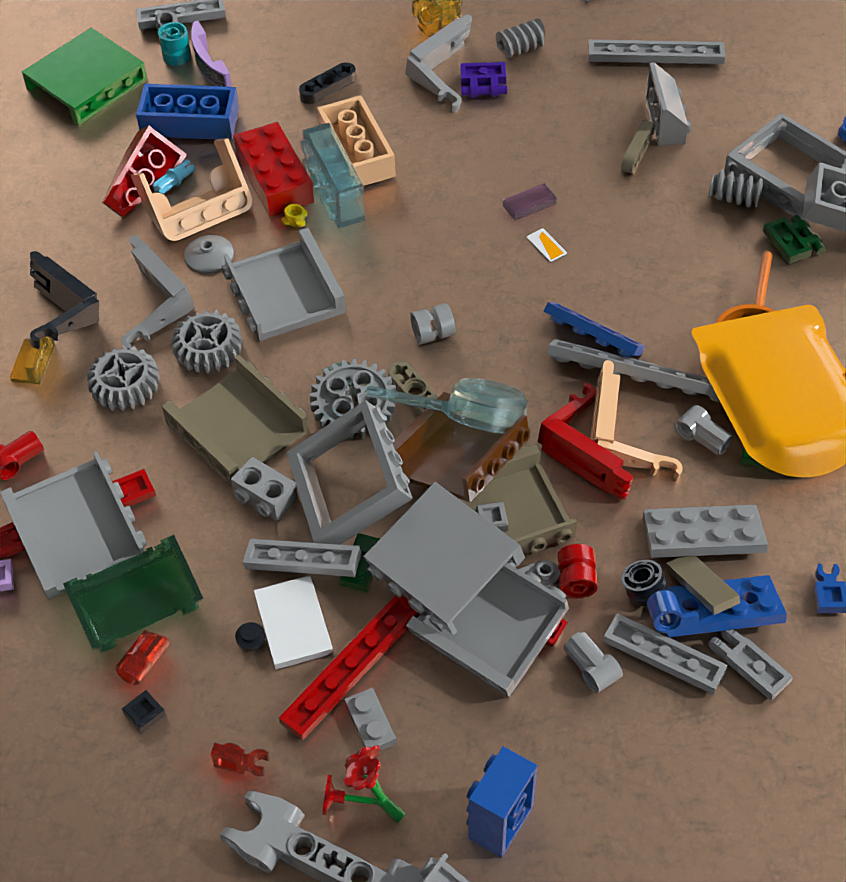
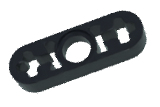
(314, 90)

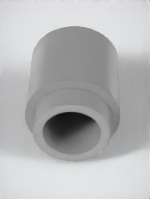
(165, 17)

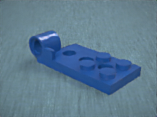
(671, 617)

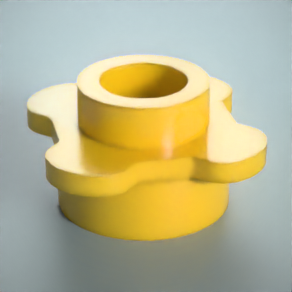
(294, 215)

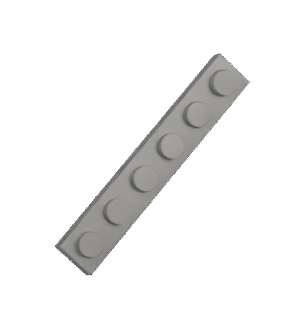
(656, 51)

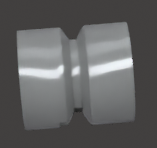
(441, 320)

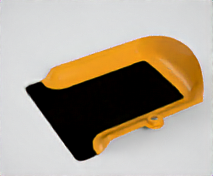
(780, 388)

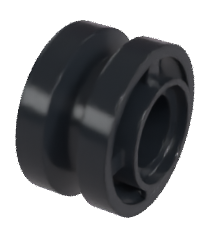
(642, 580)

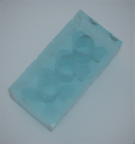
(333, 175)

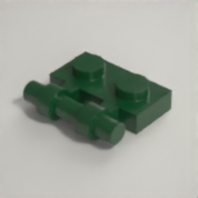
(788, 239)

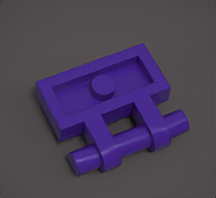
(483, 74)

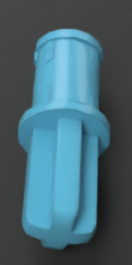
(173, 177)

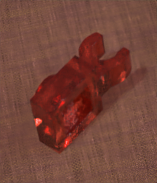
(233, 758)

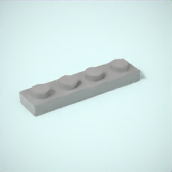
(185, 12)
(302, 557)
(665, 653)

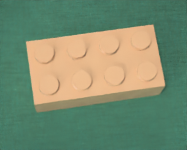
(360, 138)

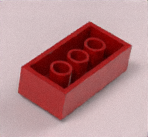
(273, 168)

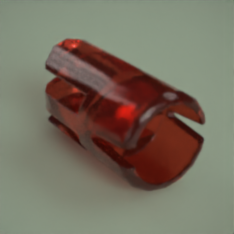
(142, 657)

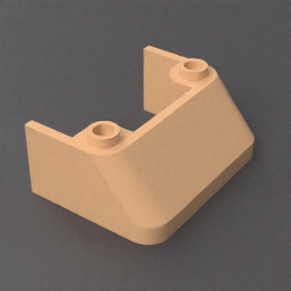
(226, 199)

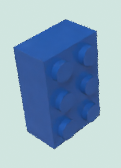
(501, 800)

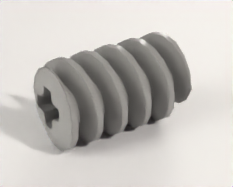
(521, 38)
(736, 188)

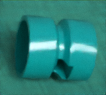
(174, 43)

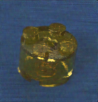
(435, 14)

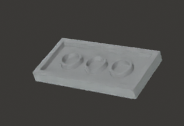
(704, 531)

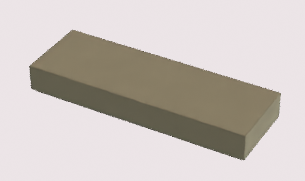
(703, 583)

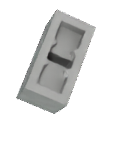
(265, 485)

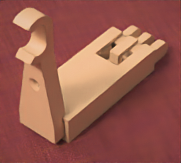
(604, 425)

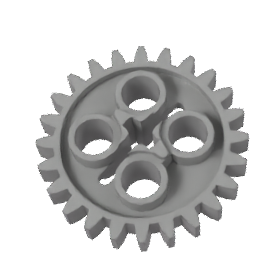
(328, 403)

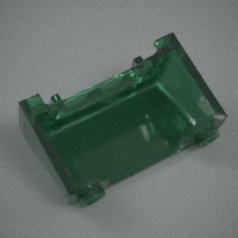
(133, 594)

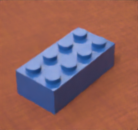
(189, 110)

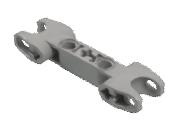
(280, 837)

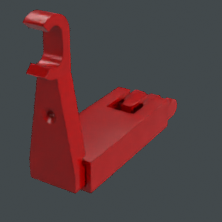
(581, 452)

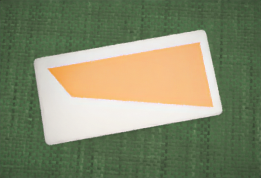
(546, 245)

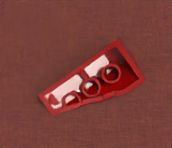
(146, 154)

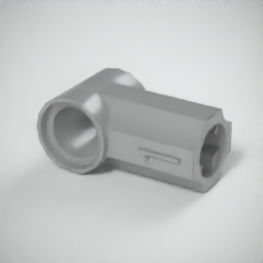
(698, 425)
(597, 669)

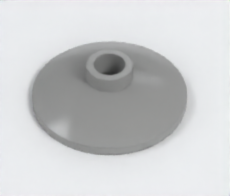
(207, 252)

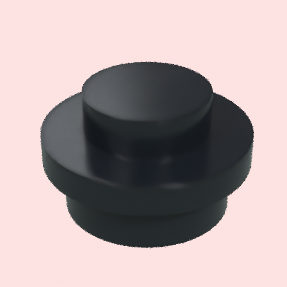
(250, 636)

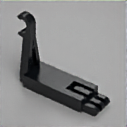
(66, 292)

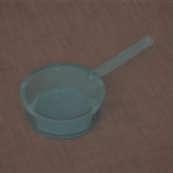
(472, 403)

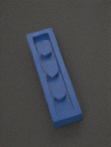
(603, 334)

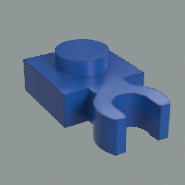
(829, 592)

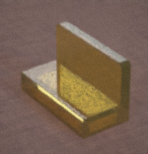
(32, 362)

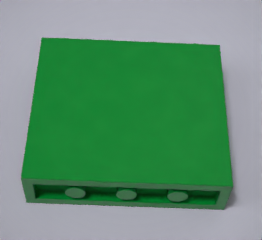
(87, 74)

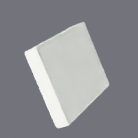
(293, 622)

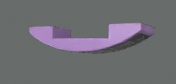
(214, 71)

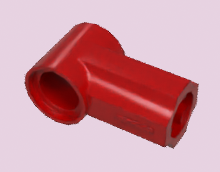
(17, 453)

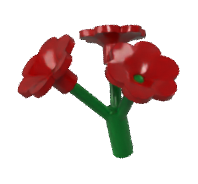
(362, 773)

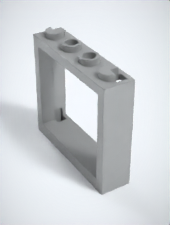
(798, 136)
(367, 512)

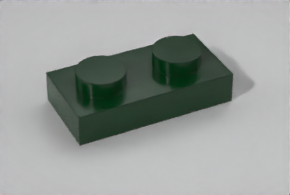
(362, 578)

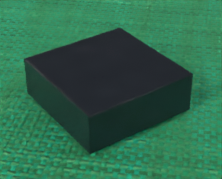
(143, 711)

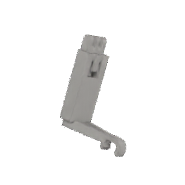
(434, 52)
(178, 298)

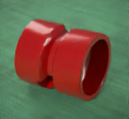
(577, 571)

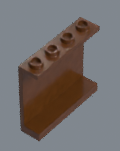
(456, 454)

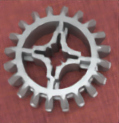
(207, 341)
(106, 378)

